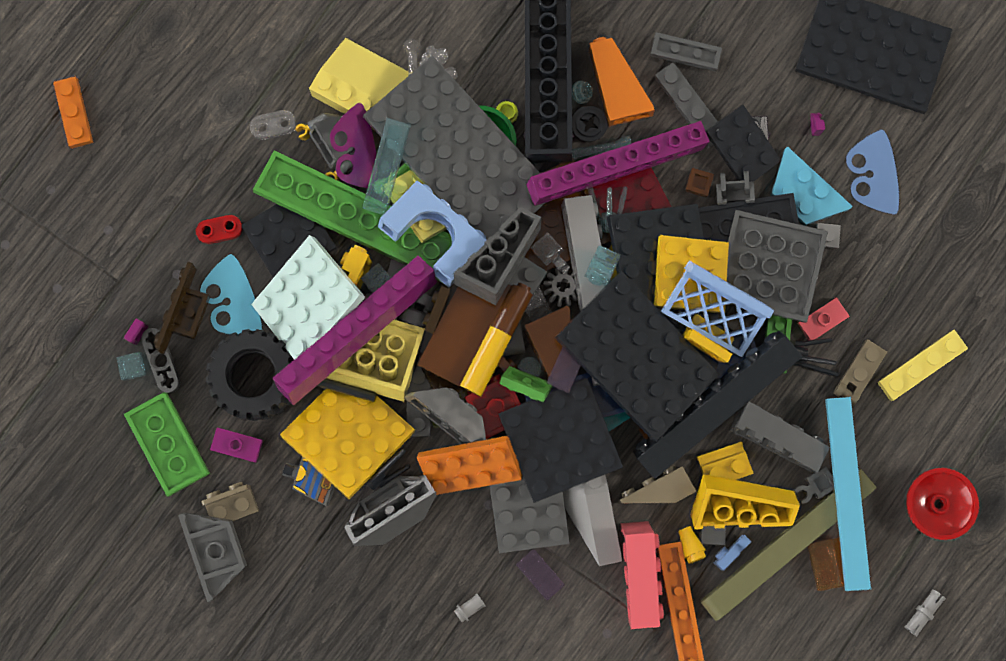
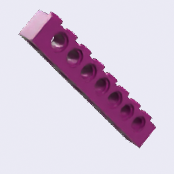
(617, 163)

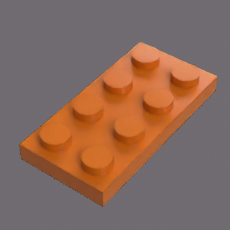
(470, 465)

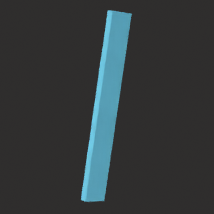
(847, 494)

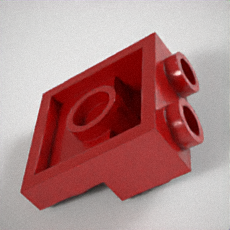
(494, 400)

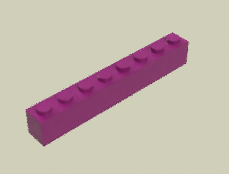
(355, 330)

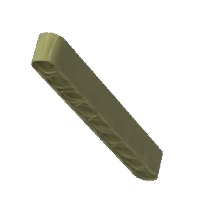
(777, 553)

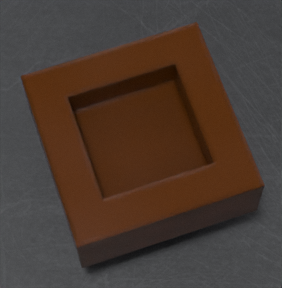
(699, 182)
(504, 364)

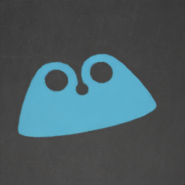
(235, 286)

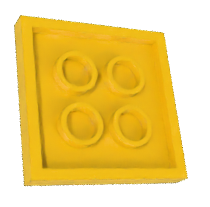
(672, 258)

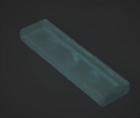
(386, 166)

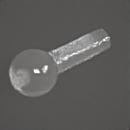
(412, 48)

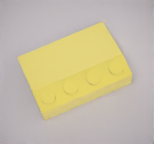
(355, 77)
(384, 362)

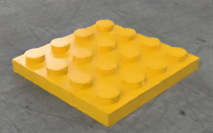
(347, 437)

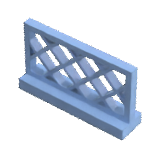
(723, 289)

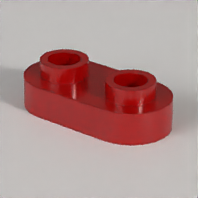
(218, 229)

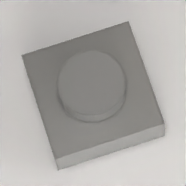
(833, 236)

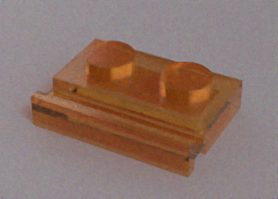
(827, 563)

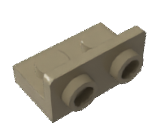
(231, 504)

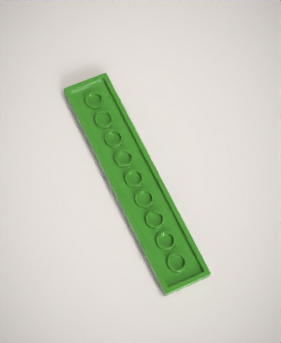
(340, 210)

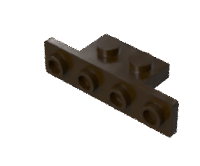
(441, 299)
(185, 310)

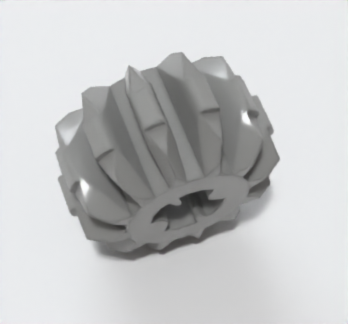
(556, 293)

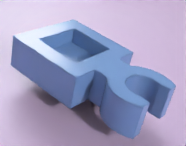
(727, 556)

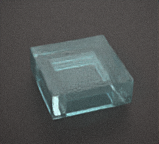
(131, 366)

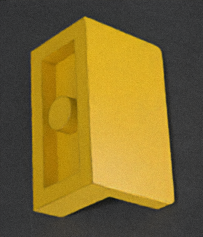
(706, 345)

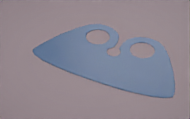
(884, 183)

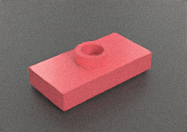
(823, 319)

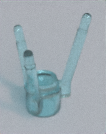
(603, 220)

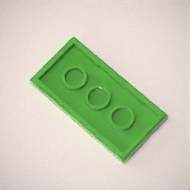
(167, 444)

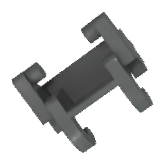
(735, 190)

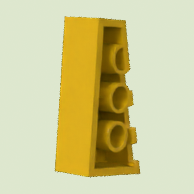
(742, 503)

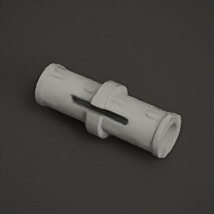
(924, 612)

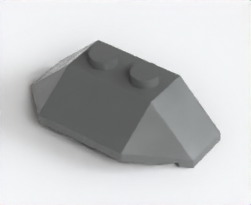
(450, 413)
(390, 510)

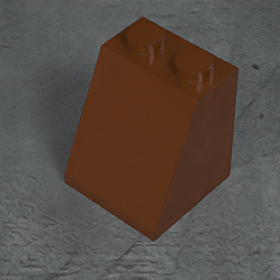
(541, 338)

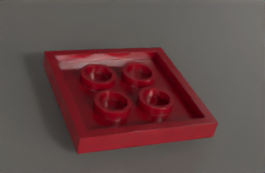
(642, 194)

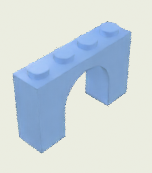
(421, 204)

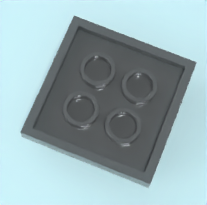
(527, 524)

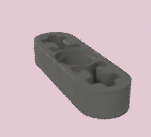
(160, 379)

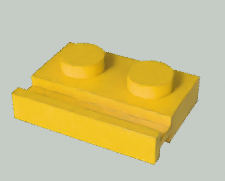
(726, 462)

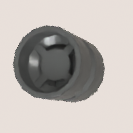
(415, 316)

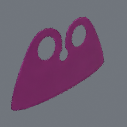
(361, 138)

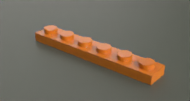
(680, 602)

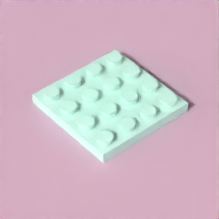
(307, 297)

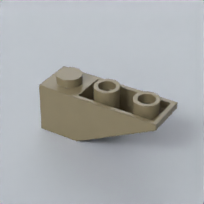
(667, 489)

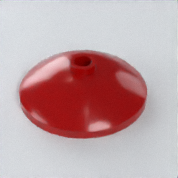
(957, 499)

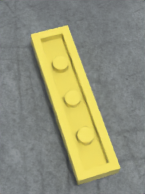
(922, 365)

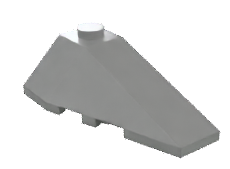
(593, 516)

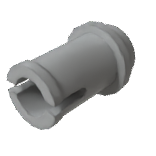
(469, 608)

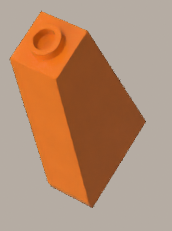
(618, 86)

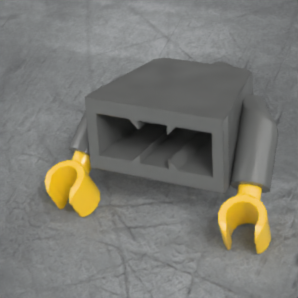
(320, 130)

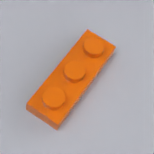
(73, 112)

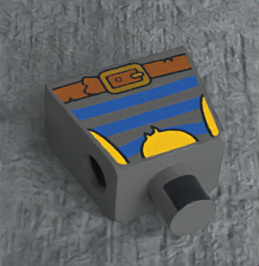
(309, 481)

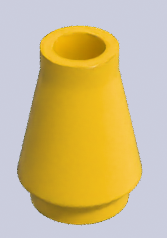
(691, 545)

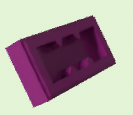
(236, 445)

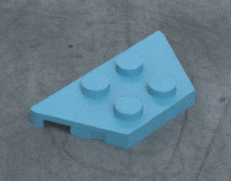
(812, 194)

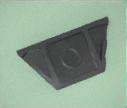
(213, 550)

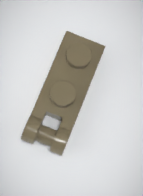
(860, 371)

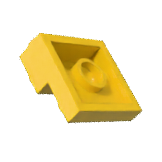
(356, 264)

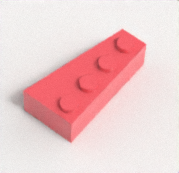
(641, 575)

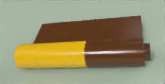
(474, 337)

